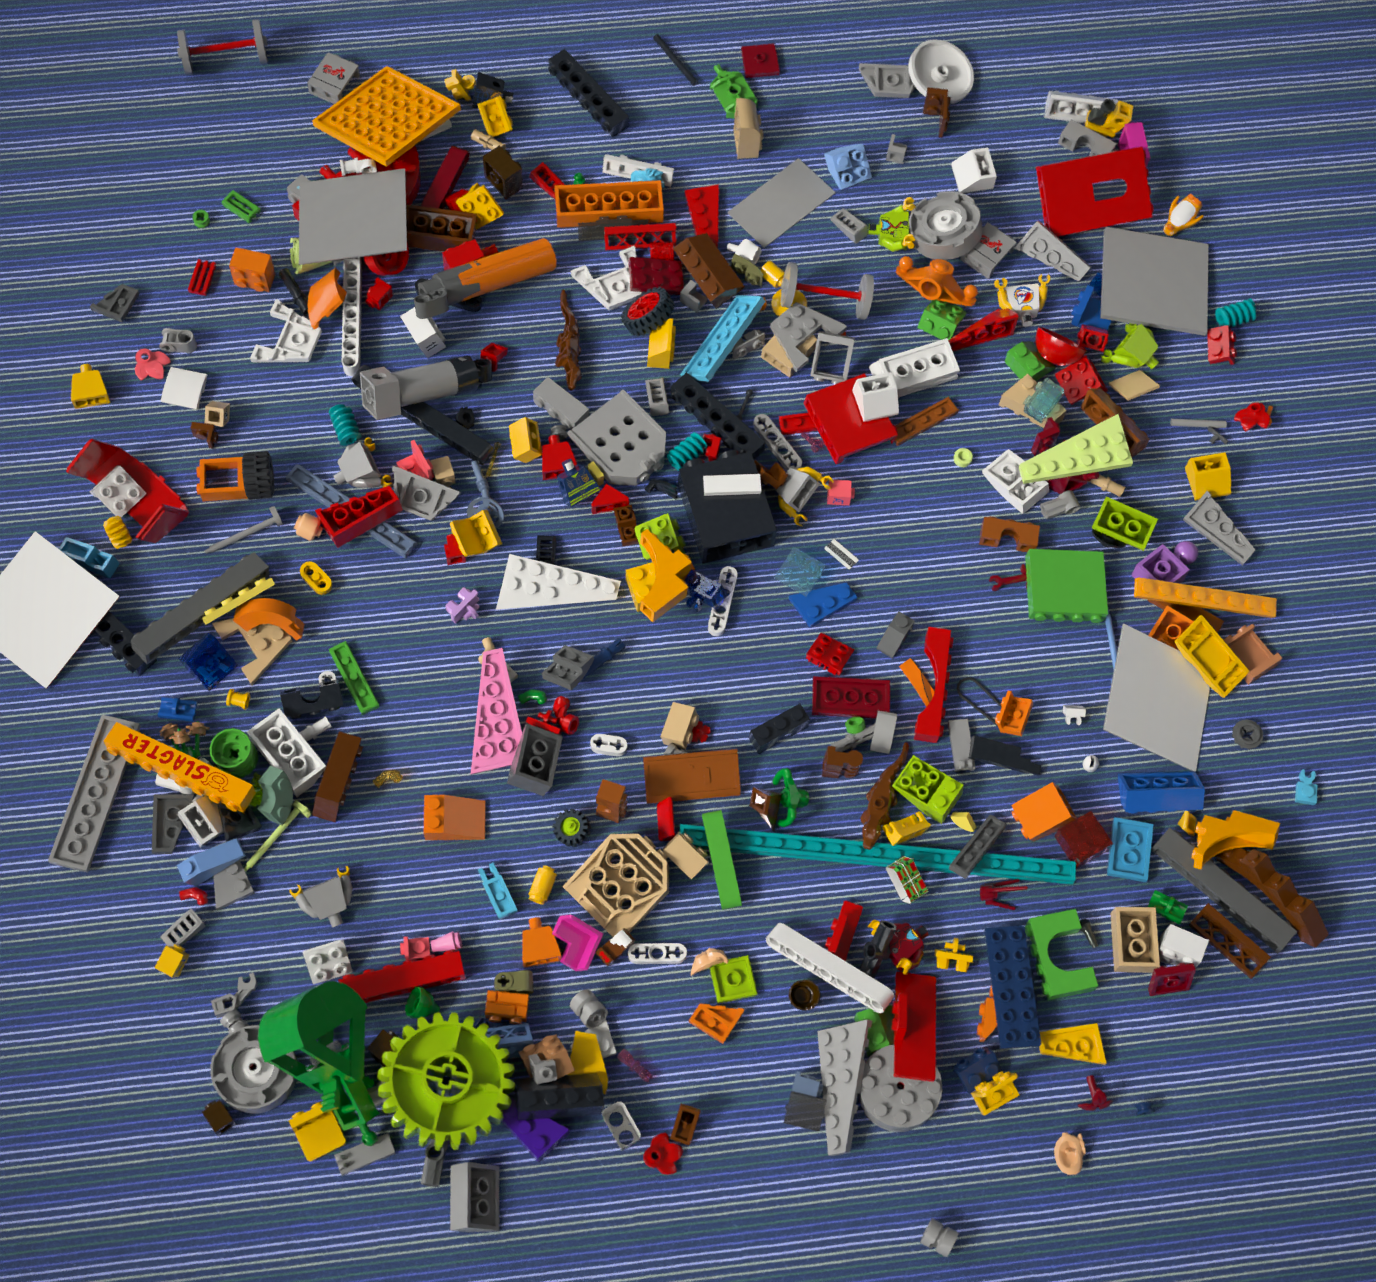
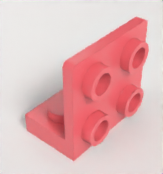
(417, 463)

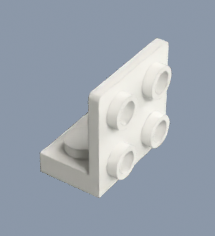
(118, 491)

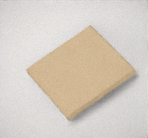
(1134, 385)

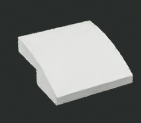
(184, 388)

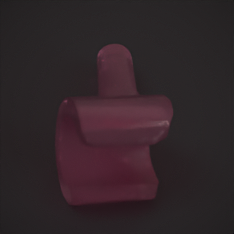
(812, 442)

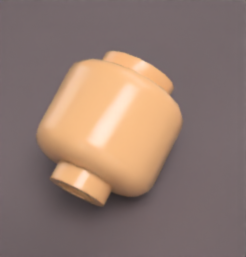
(308, 527)

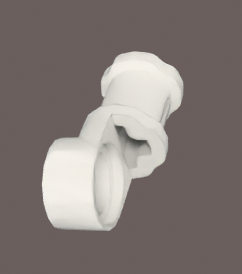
(358, 166)

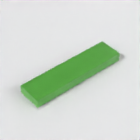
(354, 678)

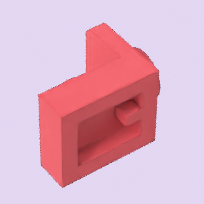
(415, 948)

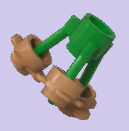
(180, 736)

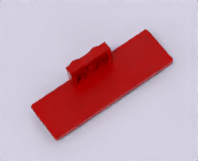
(914, 1027)

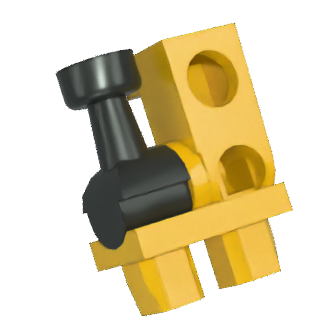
(1109, 117)

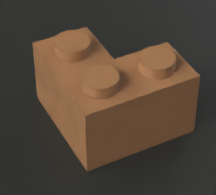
(548, 1049)

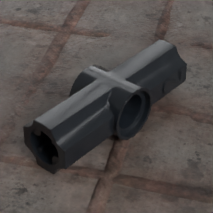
(878, 948)

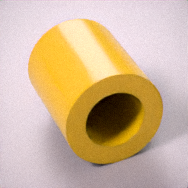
(772, 274)

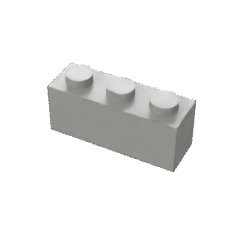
(560, 404)

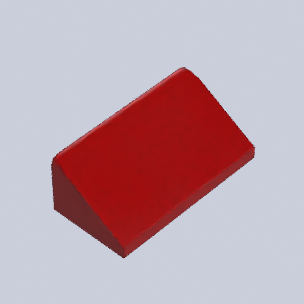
(665, 820)

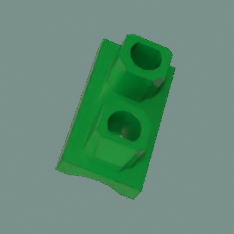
(1168, 907)

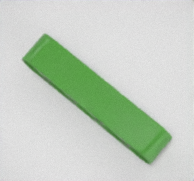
(721, 859)

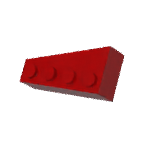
(358, 515)

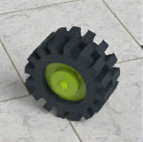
(571, 827)

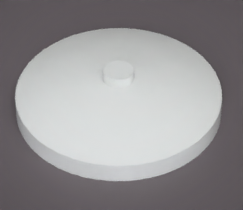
(943, 67)

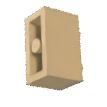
(679, 725)
(685, 854)

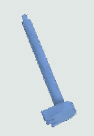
(1113, 649)

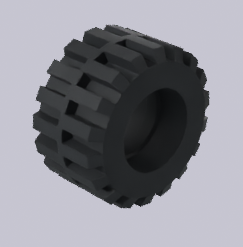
(258, 475)

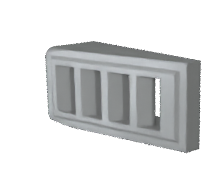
(857, 233)
(657, 407)
(184, 919)

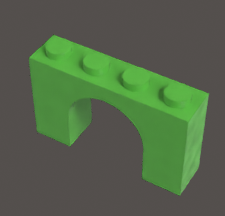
(1057, 982)

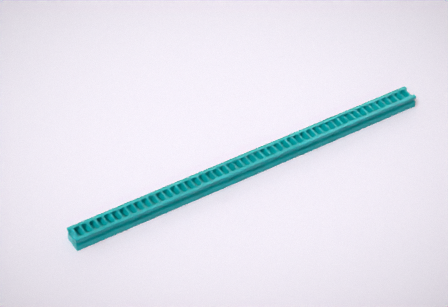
(885, 854)

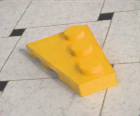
(1074, 1043)

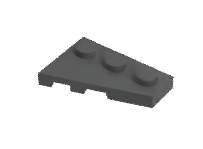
(166, 822)

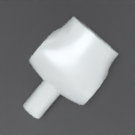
(746, 250)

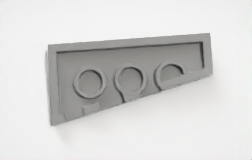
(1050, 250)

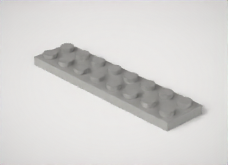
(90, 801)

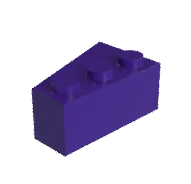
(536, 1135)

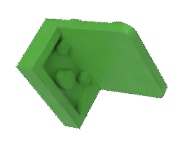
(941, 319)

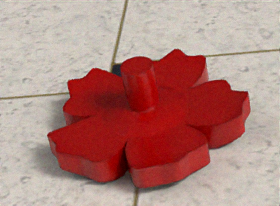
(700, 732)

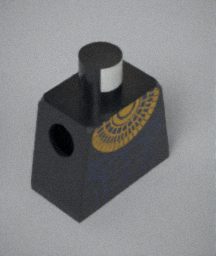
(489, 87)

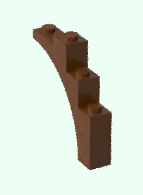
(1280, 890)

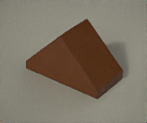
(685, 1124)

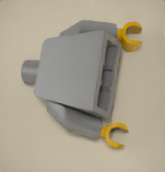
(359, 467)
(326, 898)

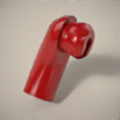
(196, 893)

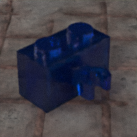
(704, 590)

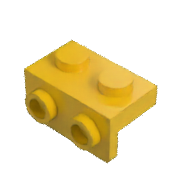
(495, 116)

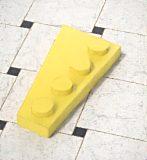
(244, 595)

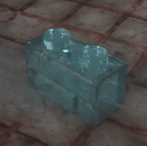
(1043, 400)

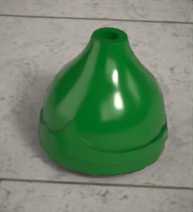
(421, 1004)

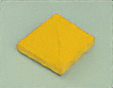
(1188, 823)

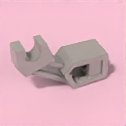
(243, 992)

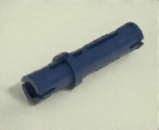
(605, 654)

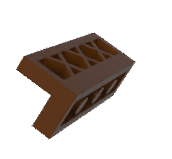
(1234, 935)

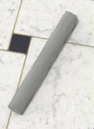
(1198, 423)

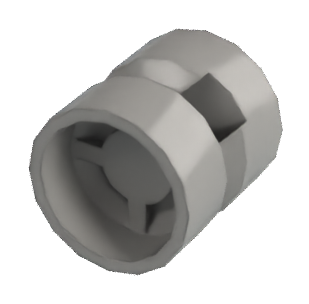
(588, 1008)
(939, 1237)

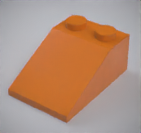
(1170, 626)
(453, 818)

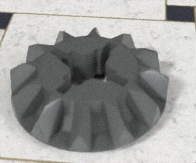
(1247, 726)

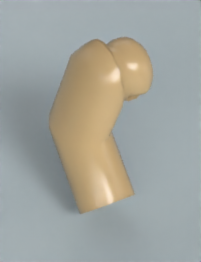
(488, 645)

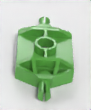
(727, 81)

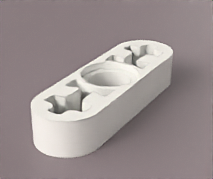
(663, 946)

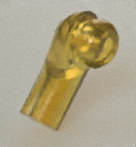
(387, 775)

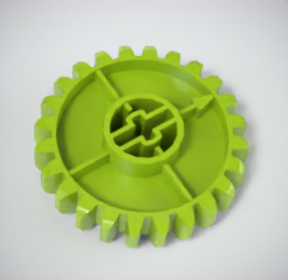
(478, 1088)

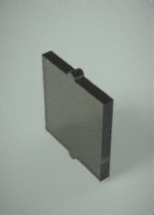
(805, 1111)

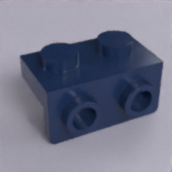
(977, 1068)

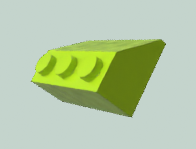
(1124, 523)

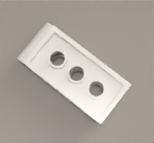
(922, 358)

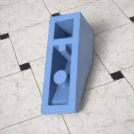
(210, 862)

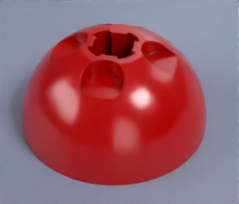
(1057, 348)

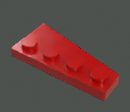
(704, 210)

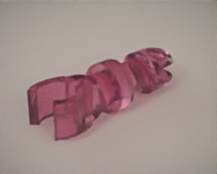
(626, 1058)

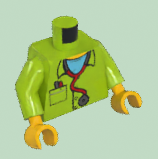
(894, 228)

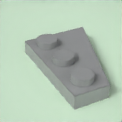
(231, 885)

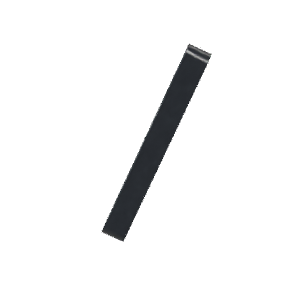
(442, 427)

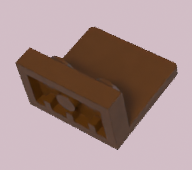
(937, 103)

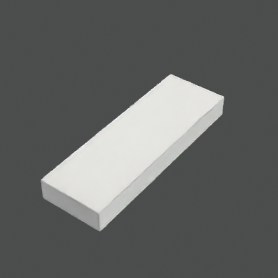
(732, 484)

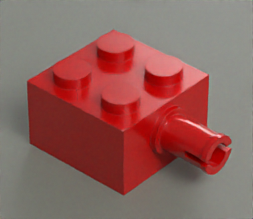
(466, 253)

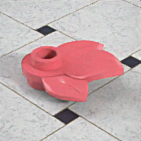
(152, 366)

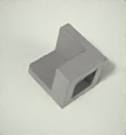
(896, 151)
(691, 297)

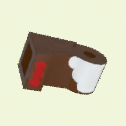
(615, 947)

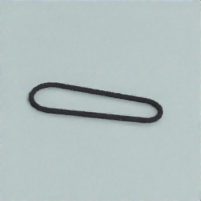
(973, 705)

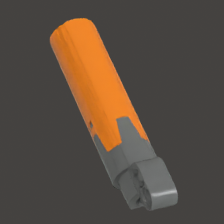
(483, 277)

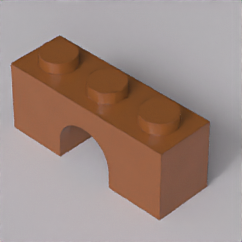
(993, 529)
(611, 801)

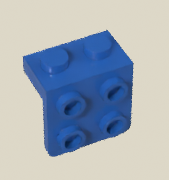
(1088, 311)

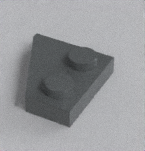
(116, 303)

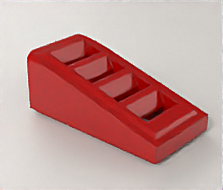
(547, 173)

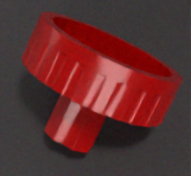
(393, 266)

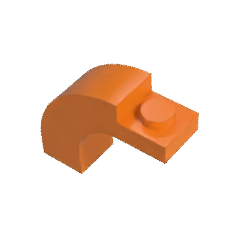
(269, 612)

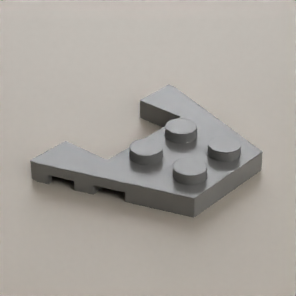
(797, 326)

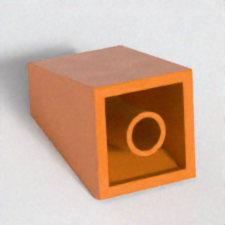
(1043, 812)

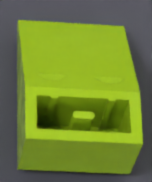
(928, 789)

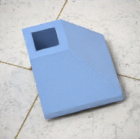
(848, 165)

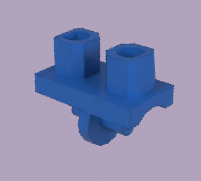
(177, 709)

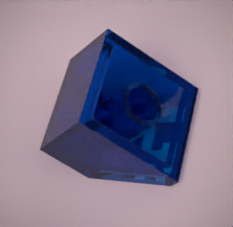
(208, 661)

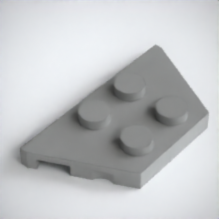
(887, 80)
(421, 494)

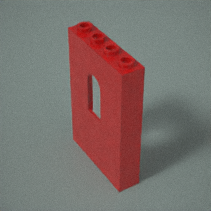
(1069, 194)

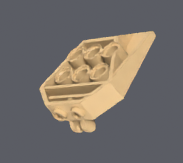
(635, 854)

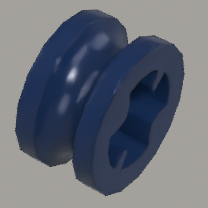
(1144, 1108)

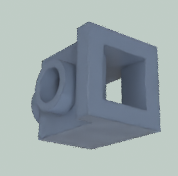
(807, 1085)

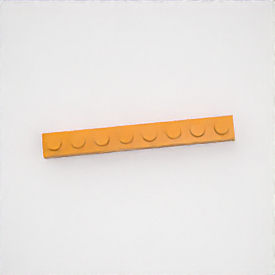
(1205, 597)

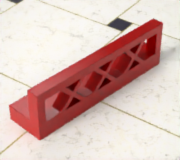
(638, 229)

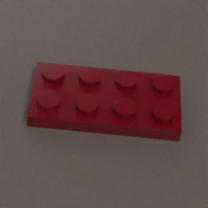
(850, 697)

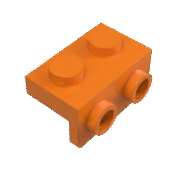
(1013, 714)

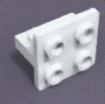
(327, 961)

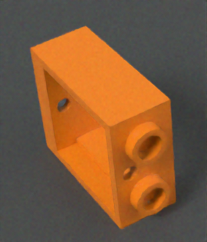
(224, 493)

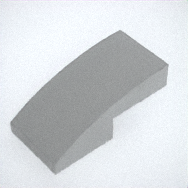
(883, 732)

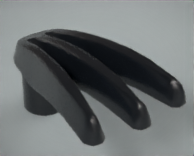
(662, 486)

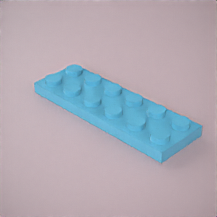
(723, 337)

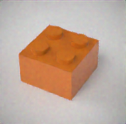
(252, 269)

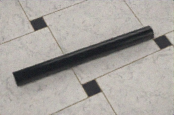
(675, 60)

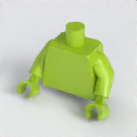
(1135, 348)

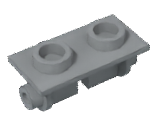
(753, 341)

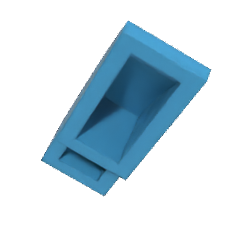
(90, 557)

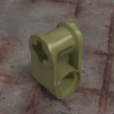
(515, 982)

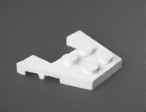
(611, 289)
(295, 342)

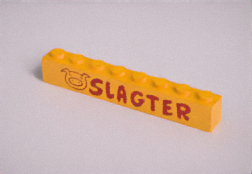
(179, 767)

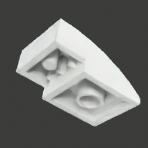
(1007, 480)

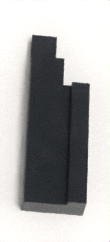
(1001, 755)

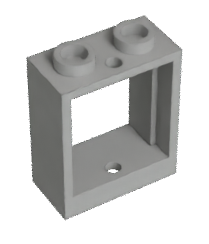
(837, 339)

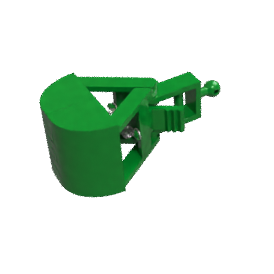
(314, 1016)

